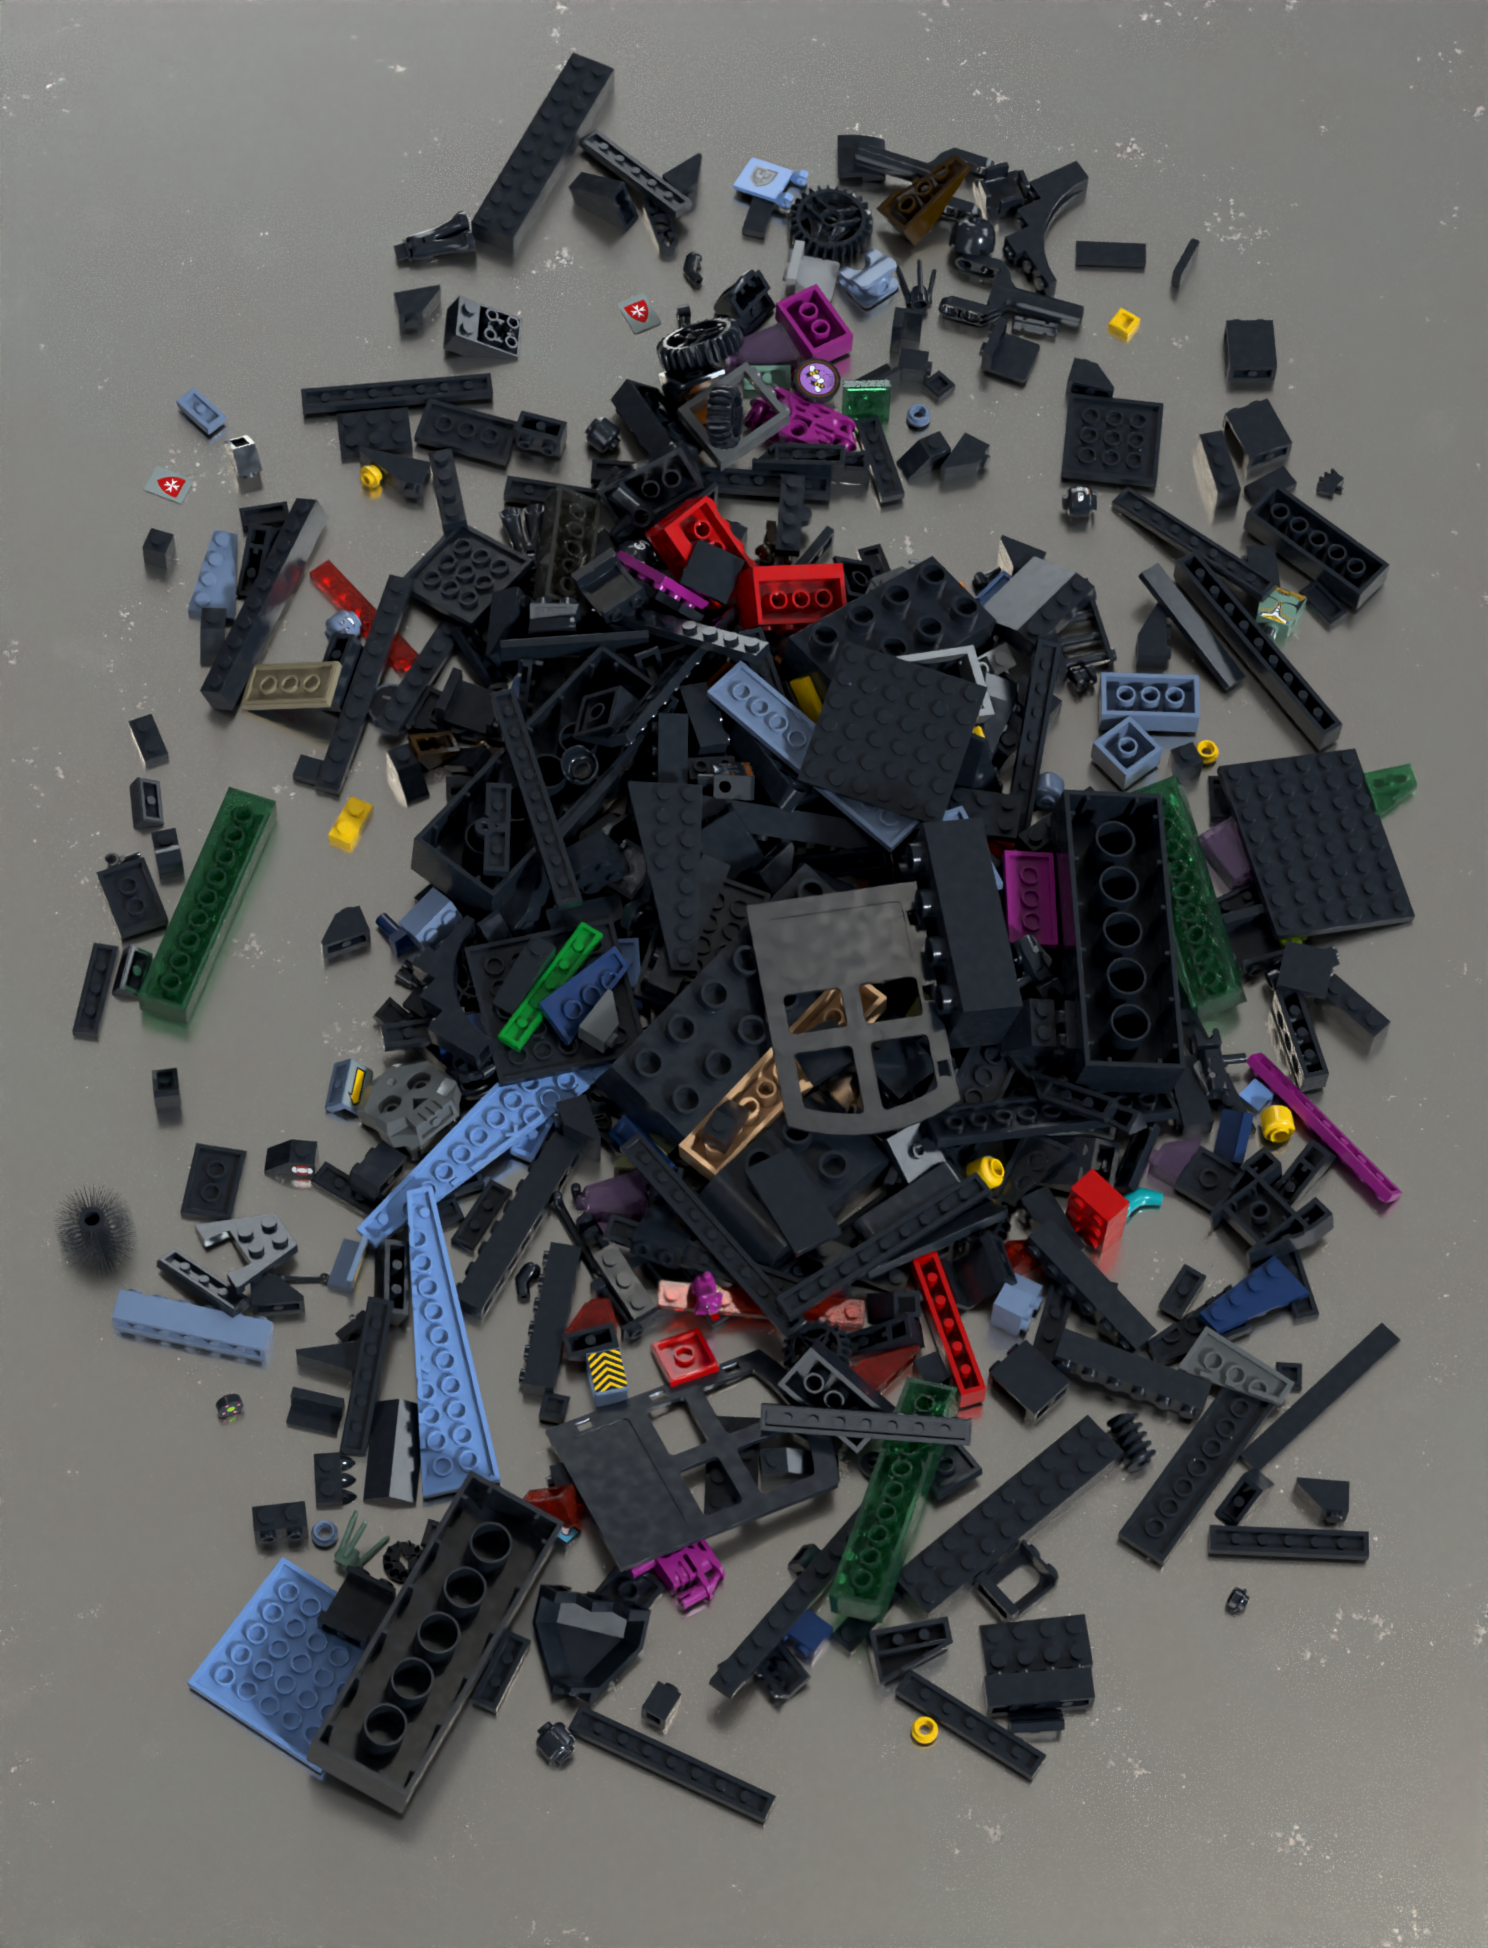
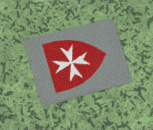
(639, 313)
(168, 484)

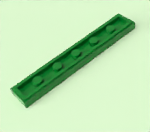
(561, 969)

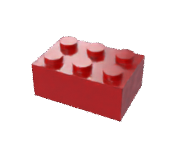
(1096, 1211)

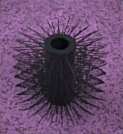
(95, 1230)

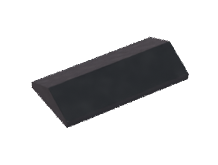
(393, 1453)

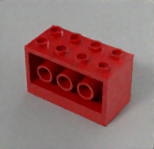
(681, 528)
(789, 596)

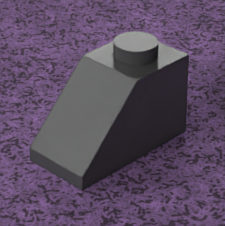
(601, 1024)

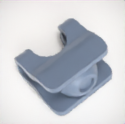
(871, 283)

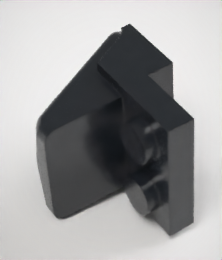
(746, 301)

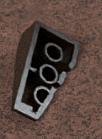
(921, 203)

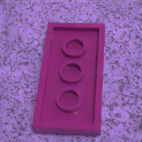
(1030, 897)

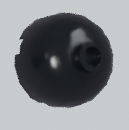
(972, 235)

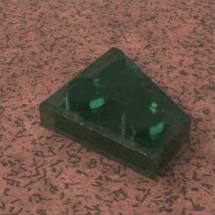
(1389, 786)

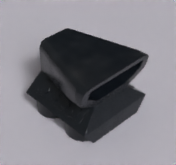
(555, 618)

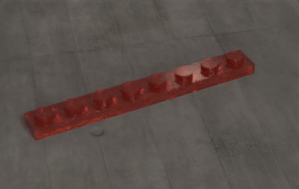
(737, 1303)

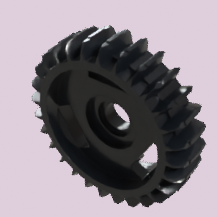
(825, 237)
(700, 344)

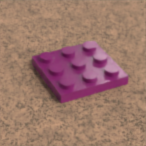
(661, 581)

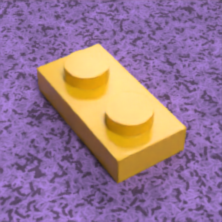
(350, 822)

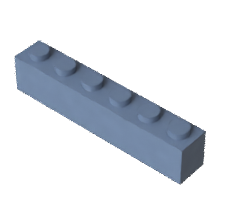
(192, 1324)

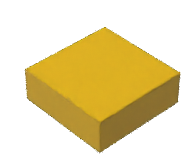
(1124, 323)

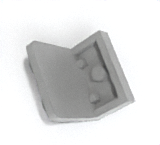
(808, 271)

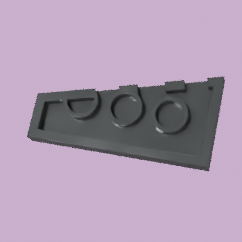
(1230, 1366)

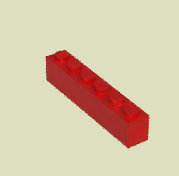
(948, 1328)

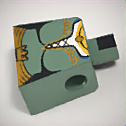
(1280, 612)

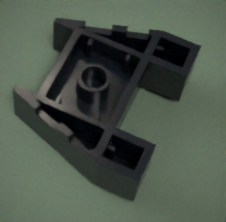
(1265, 1216)

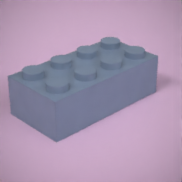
(1152, 700)

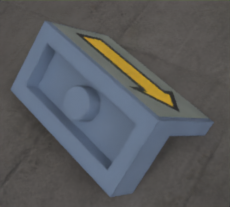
(347, 1085)
(348, 1265)

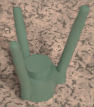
(348, 1554)

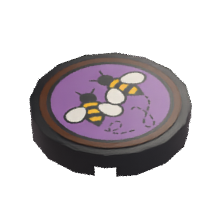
(816, 380)

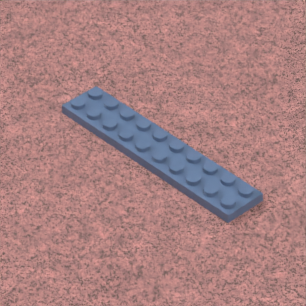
(788, 735)

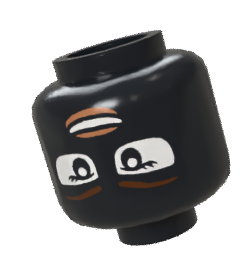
(1079, 501)

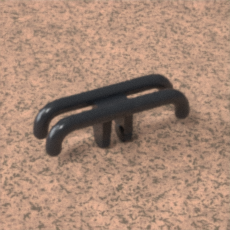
(585, 1231)

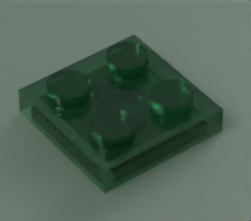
(866, 399)

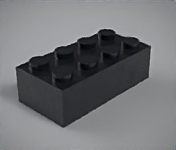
(826, 1381)

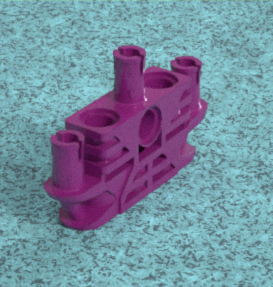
(811, 421)
(687, 1568)

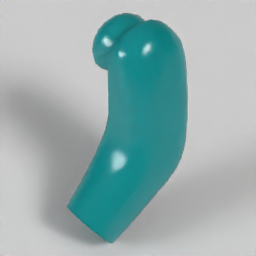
(1143, 1197)

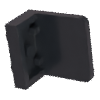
(1007, 353)

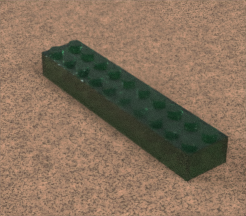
(207, 905)
(1198, 925)
(890, 1510)

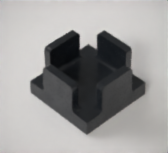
(1002, 191)

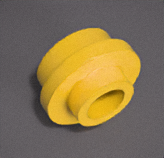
(370, 475)
(1211, 748)
(924, 1722)

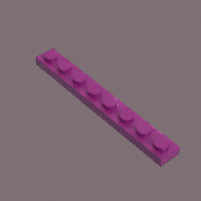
(1318, 1122)

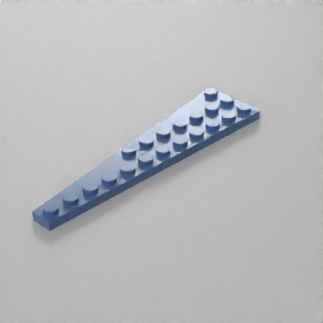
(477, 1139)
(448, 1394)

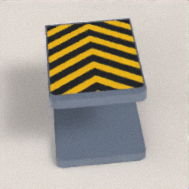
(607, 1377)

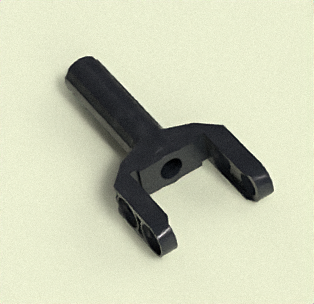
(909, 169)
(1005, 297)

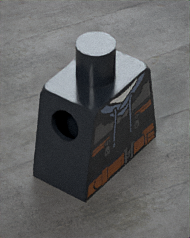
(729, 780)

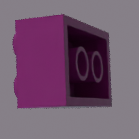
(814, 325)

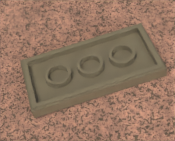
(291, 685)

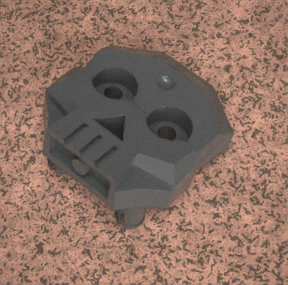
(410, 1105)

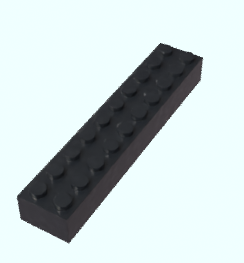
(542, 153)
(1006, 1517)

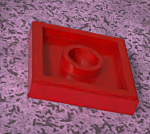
(684, 1357)

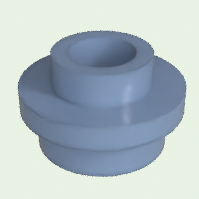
(918, 410)
(321, 1526)

